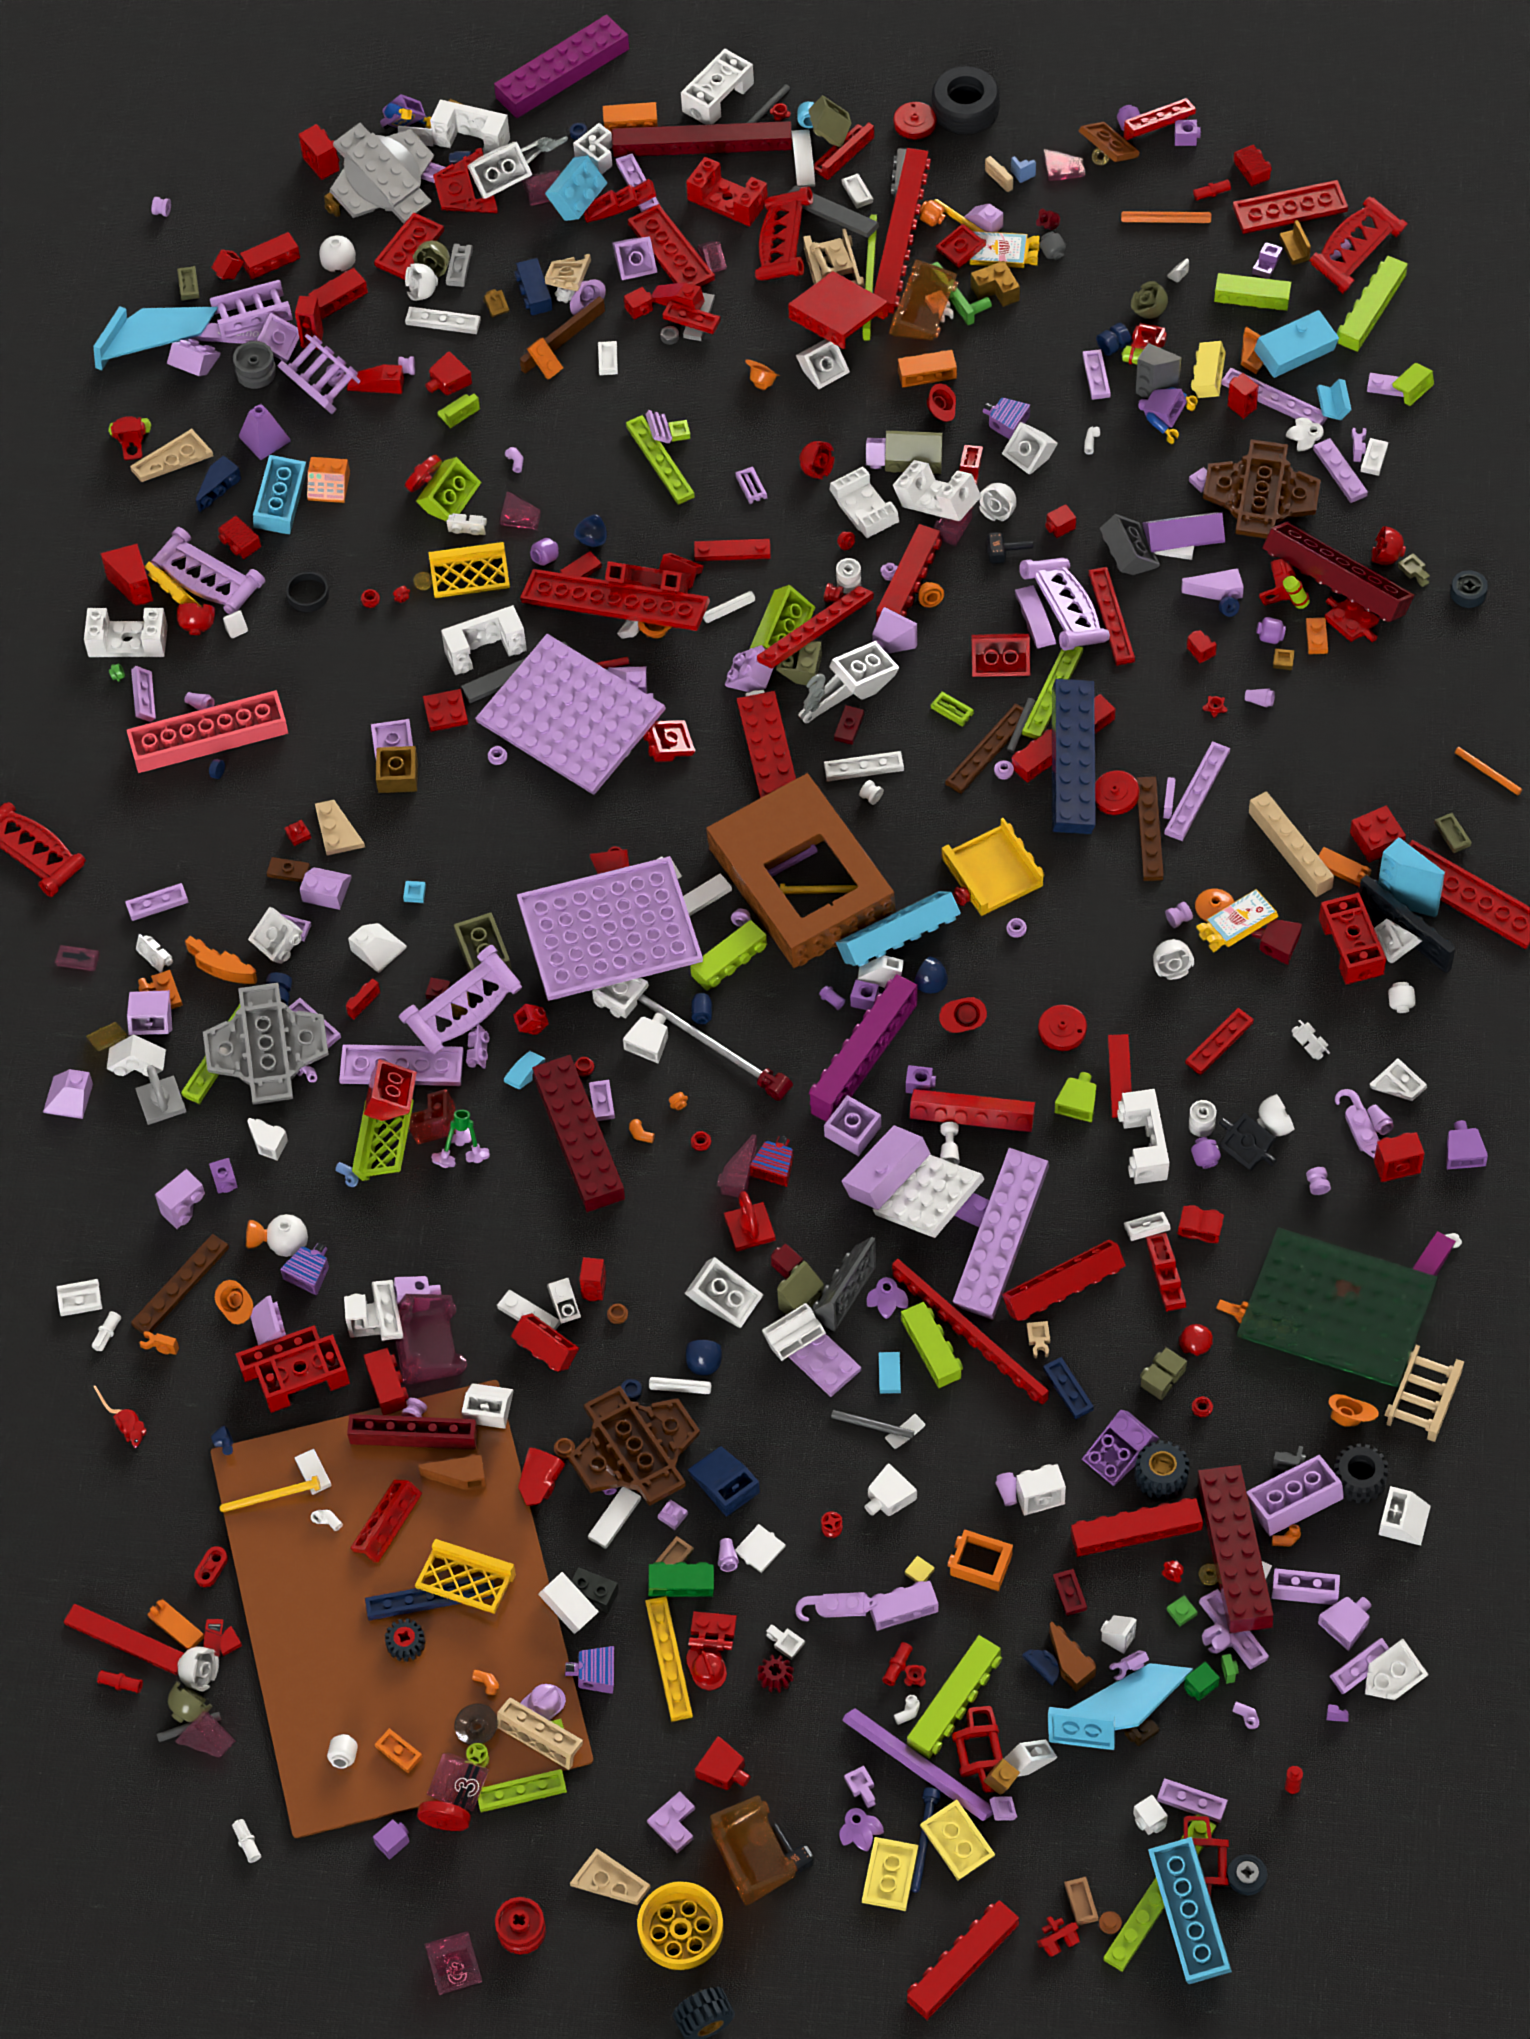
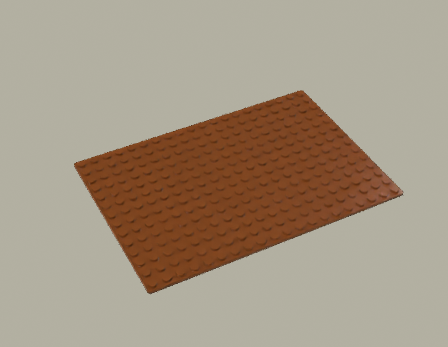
(329, 1665)

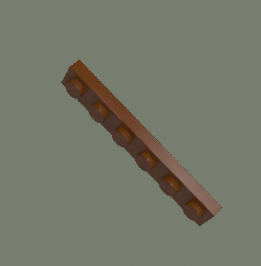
(1149, 829)
(180, 1284)

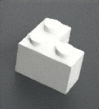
(596, 145)
(135, 1054)
(360, 1316)

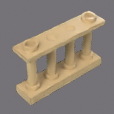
(814, 265)
(1445, 1390)

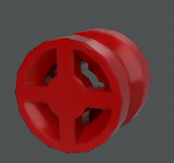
(833, 593)
(835, 1521)

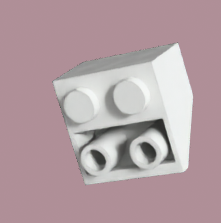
(487, 1405)
(1404, 1516)

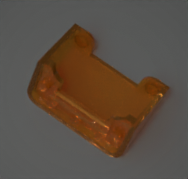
(923, 302)
(751, 1849)

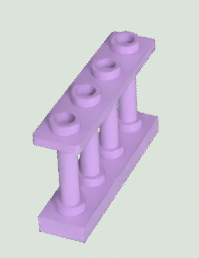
(253, 319)
(303, 379)

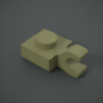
(1412, 567)

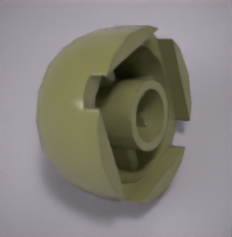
(433, 255)
(1150, 300)
(186, 1703)

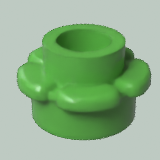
(117, 672)

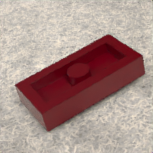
(849, 725)
(1069, 1592)

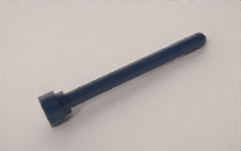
(931, 1797)

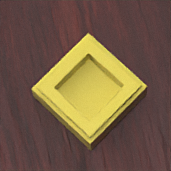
(919, 1570)

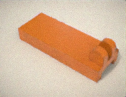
(1344, 867)
(175, 1625)

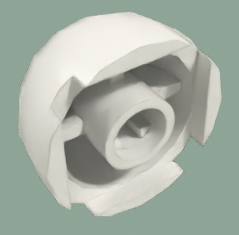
(337, 253)
(420, 281)
(997, 501)
(1172, 959)
(1274, 1117)
(286, 1235)
(198, 1667)

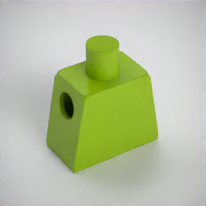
(1077, 1098)

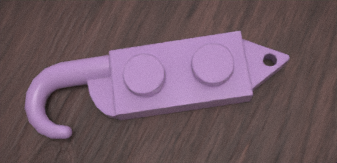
(1359, 1123)
(837, 1605)

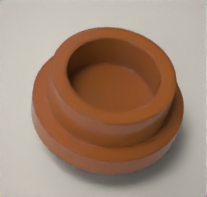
(617, 1313)
(564, 1448)
(1110, 1922)

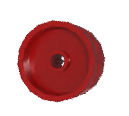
(520, 1925)

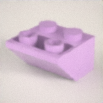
(192, 357)
(747, 673)
(149, 1013)
(267, 1321)

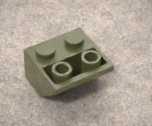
(830, 121)
(802, 664)
(800, 1288)

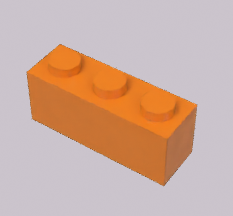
(630, 116)
(927, 368)

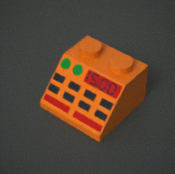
(328, 479)

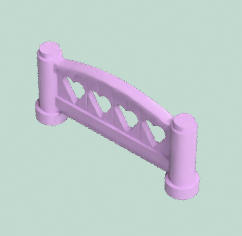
(179, 547)
(1073, 634)
(424, 1021)

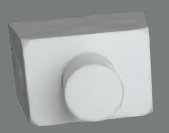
(647, 1038)
(889, 1492)

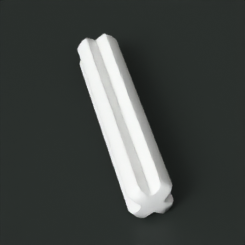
(729, 606)
(680, 1385)

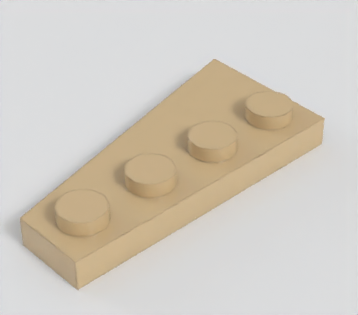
(174, 455)

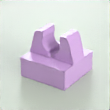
(672, 1514)

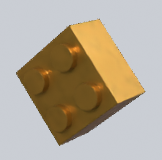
(396, 769)

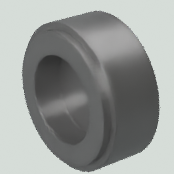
(669, 335)

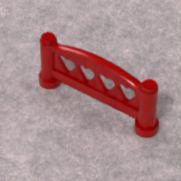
(788, 263)
(1340, 272)
(52, 875)

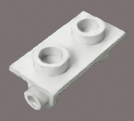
(424, 134)
(457, 524)
(148, 949)
(1305, 1033)

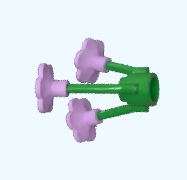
(463, 1135)

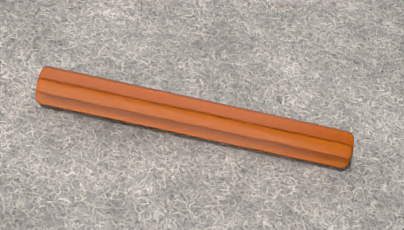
(1166, 217)

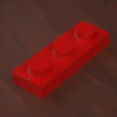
(691, 317)

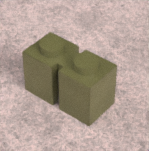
(1166, 1369)

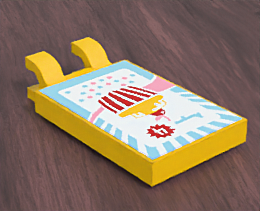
(1007, 247)
(1237, 921)

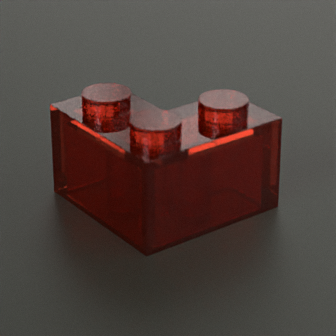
(434, 1121)

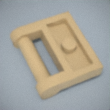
(836, 254)

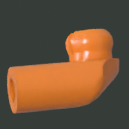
(638, 1132)
(1289, 1537)
(489, 1681)

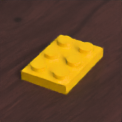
(169, 585)

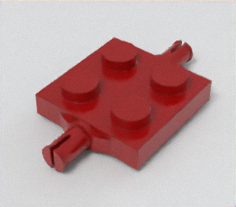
(1351, 619)

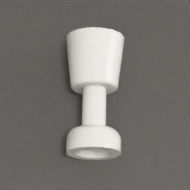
(949, 1150)

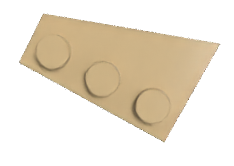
(336, 829)

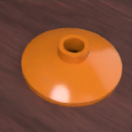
(1204, 903)

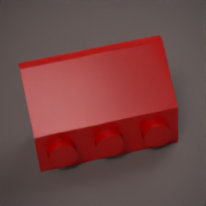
(1000, 655)
(389, 1091)

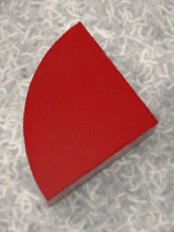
(229, 1641)

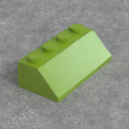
(783, 615)

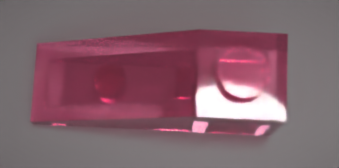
(737, 1170)

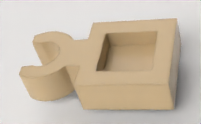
(1039, 1336)

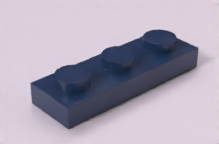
(1068, 1388)

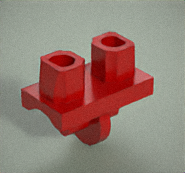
(1067, 1932)

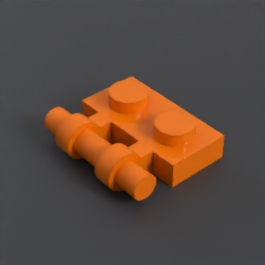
(162, 982)

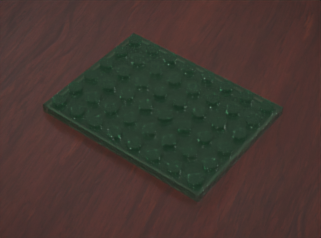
(1337, 1307)

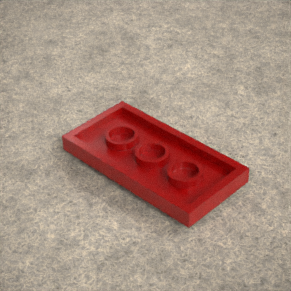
(400, 250)

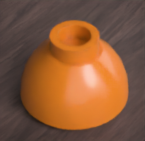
(930, 594)
(255, 1234)

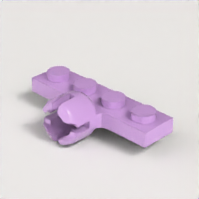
(1219, 1636)

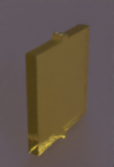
(107, 1036)

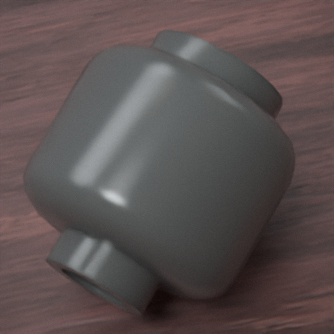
(1053, 245)

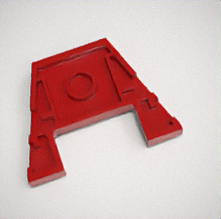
(456, 190)

